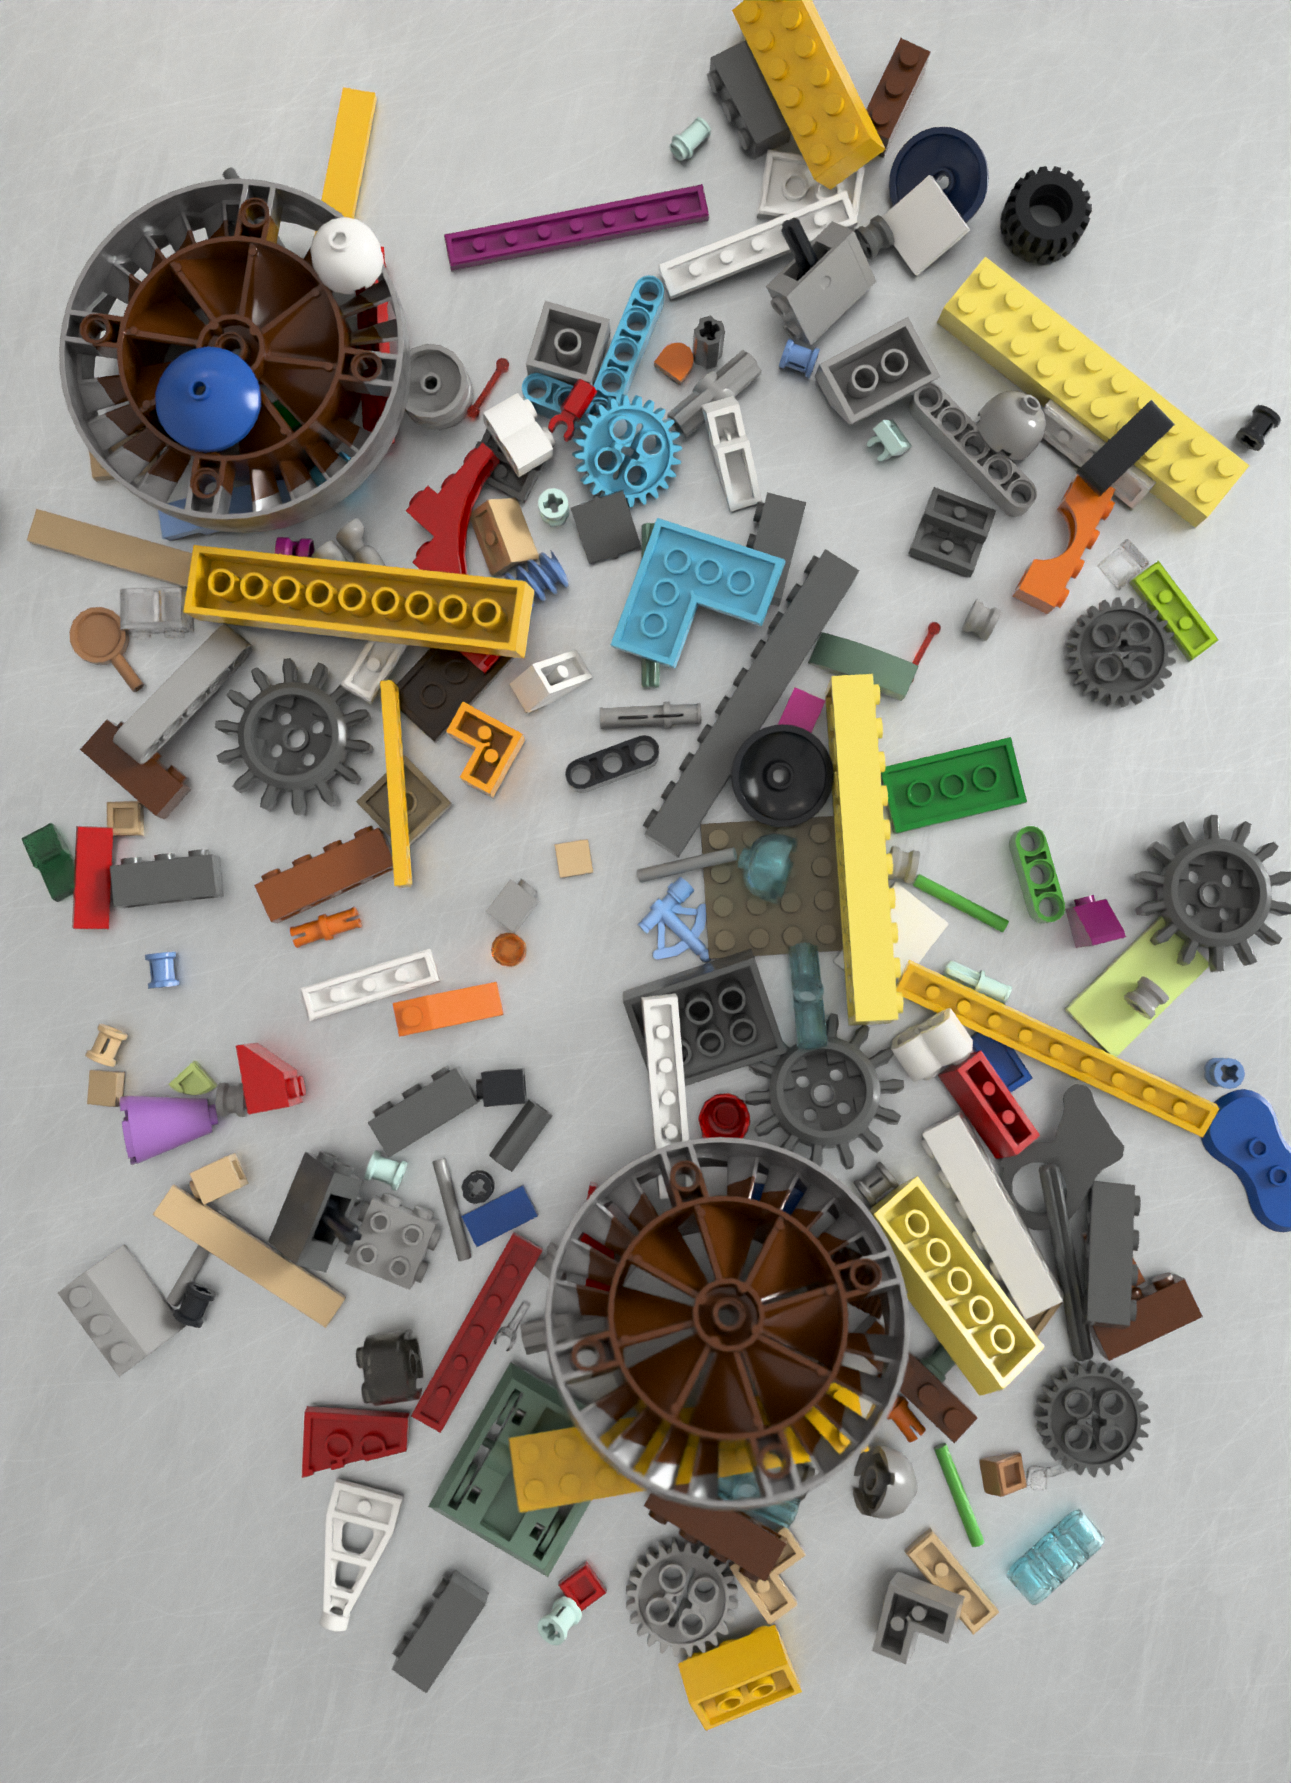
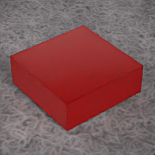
(582, 1586)

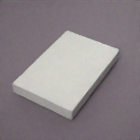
(791, 186)
(916, 926)

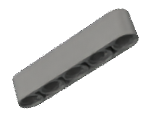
(975, 466)
(182, 694)

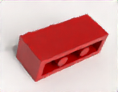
(989, 1106)

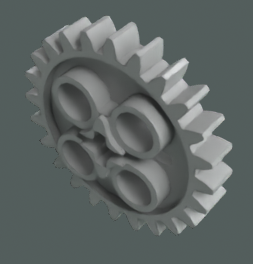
(710, 1606)

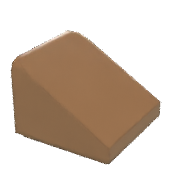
(1003, 1474)

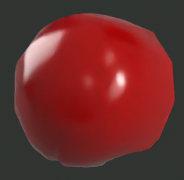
(724, 1117)

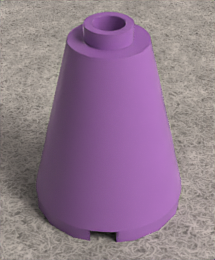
(163, 1124)

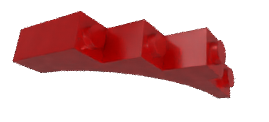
(447, 520)

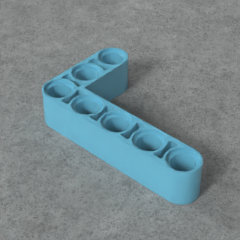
(612, 369)

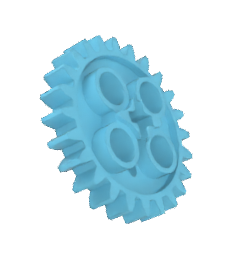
(600, 437)

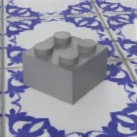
(568, 344)

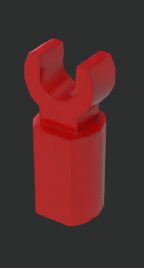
(573, 408)

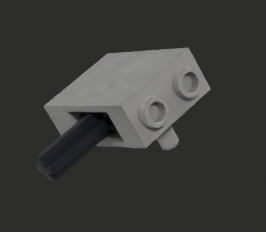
(819, 280)

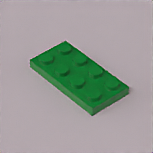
(953, 785)

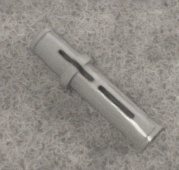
(610, 716)

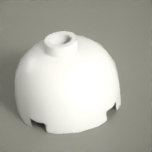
(346, 255)

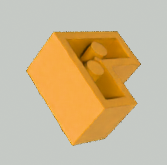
(493, 746)

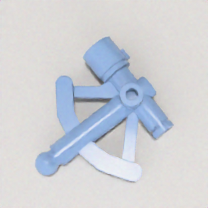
(663, 913)

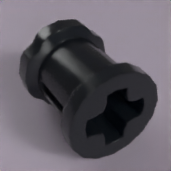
(1258, 427)
(488, 1186)
(194, 1305)

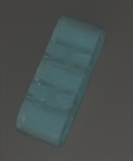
(1055, 1557)

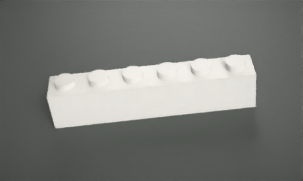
(993, 1215)

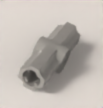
(712, 387)
(567, 1328)

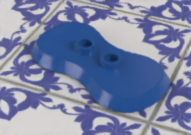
(1251, 1144)

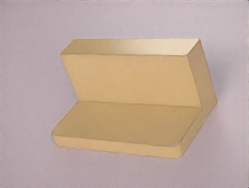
(503, 534)

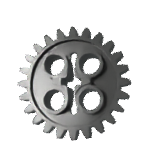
(1116, 622)
(1062, 1419)

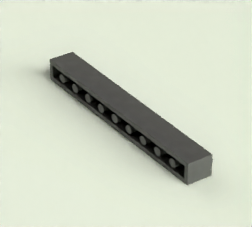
(751, 702)

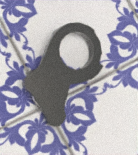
(1080, 1150)

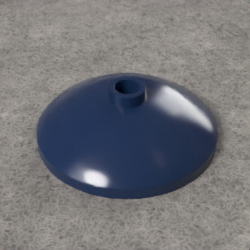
(942, 154)

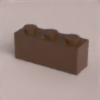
(897, 89)
(150, 783)
(1160, 1310)

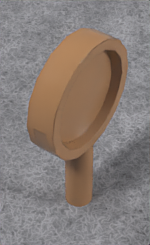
(98, 640)

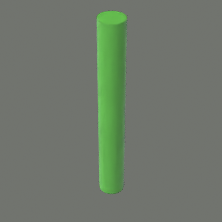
(960, 903)
(959, 1495)

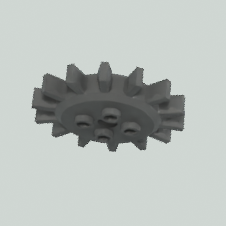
(262, 730)
(1246, 899)
(857, 1088)

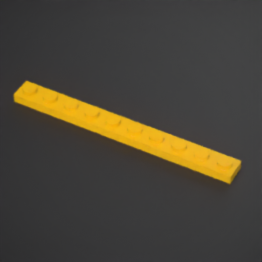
(1057, 1049)

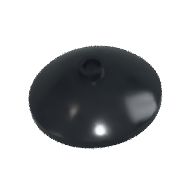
(805, 780)

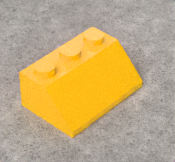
(739, 1677)

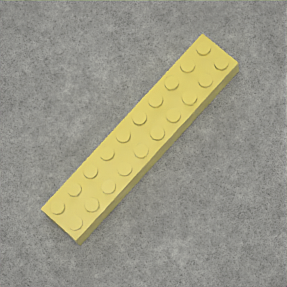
(1060, 363)
(861, 851)

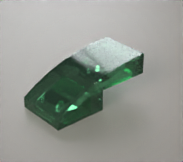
(52, 859)

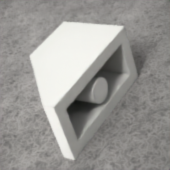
(550, 680)

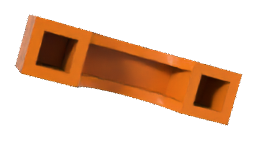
(1046, 580)

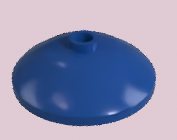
(221, 413)

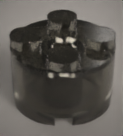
(390, 1368)

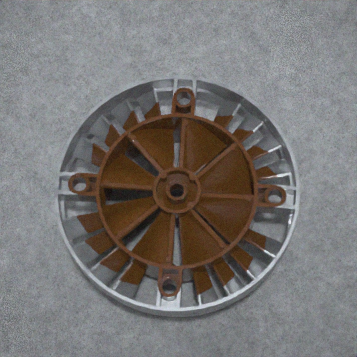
(256, 302)
(808, 1322)

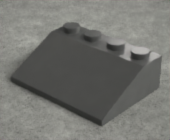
(721, 1016)

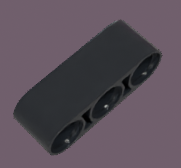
(1125, 448)
(624, 751)

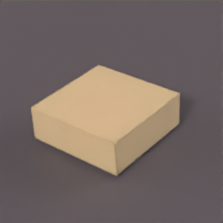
(126, 818)
(573, 858)

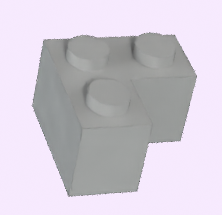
(913, 1609)

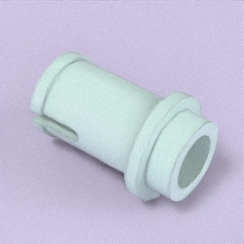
(689, 139)

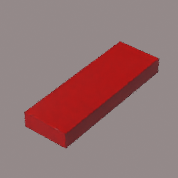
(92, 877)

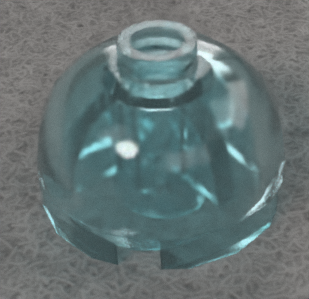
(768, 866)

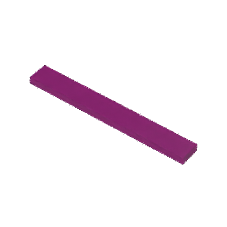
(576, 227)

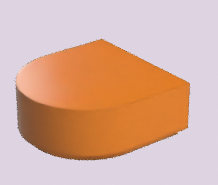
(675, 361)

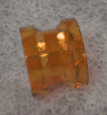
(505, 945)

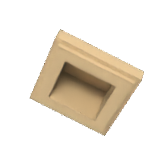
(105, 1088)

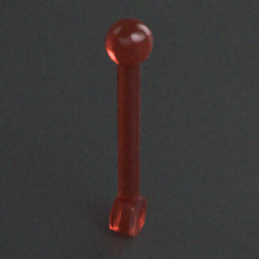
(502, 366)
(934, 629)

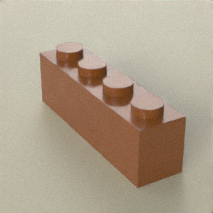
(326, 875)

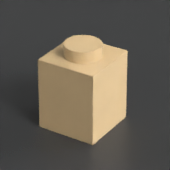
(217, 1179)

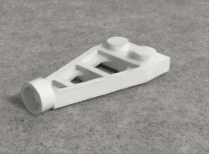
(362, 1507)

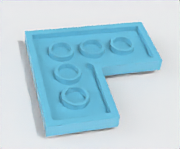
(686, 571)

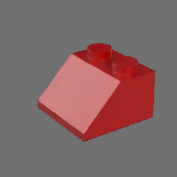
(267, 1079)

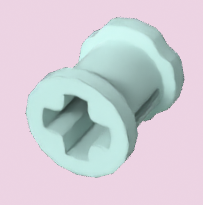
(553, 496)
(385, 1170)
(559, 1621)

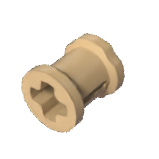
(97, 1052)

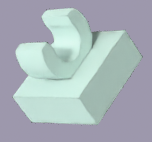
(891, 437)

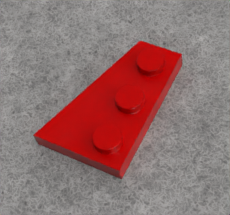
(350, 1435)

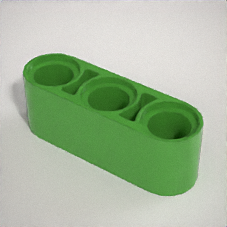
(1041, 858)

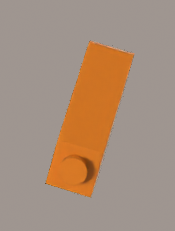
(447, 1009)

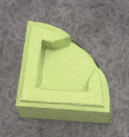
(193, 1081)

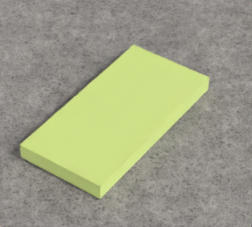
(1102, 1004)

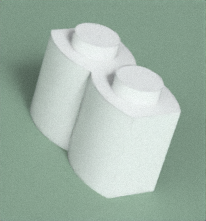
(518, 434)
(932, 1045)

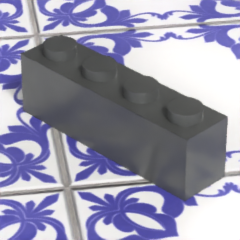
(1110, 1255)

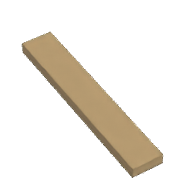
(110, 548)
(249, 1255)

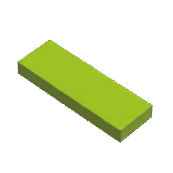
(1163, 594)

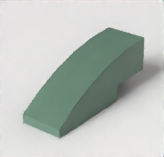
(849, 657)

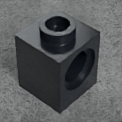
(502, 1087)

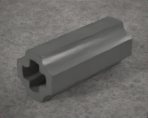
(708, 342)
(520, 1135)

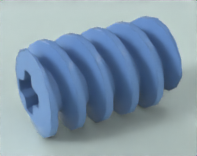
(541, 576)

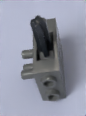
(317, 1211)

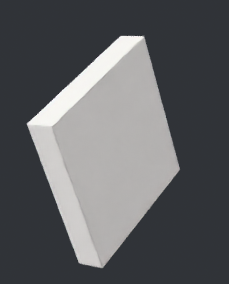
(925, 225)

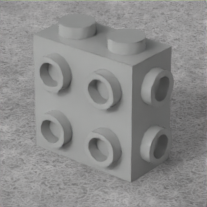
(393, 1240)

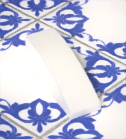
(732, 453)

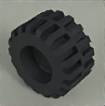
(1060, 194)

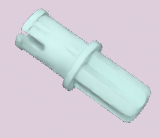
(977, 981)

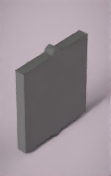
(606, 527)

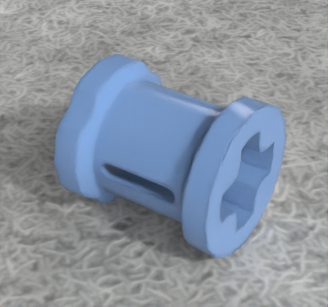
(799, 358)
(162, 970)
(1234, 1071)

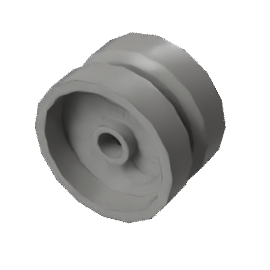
(438, 387)

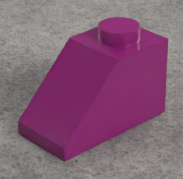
(1093, 922)

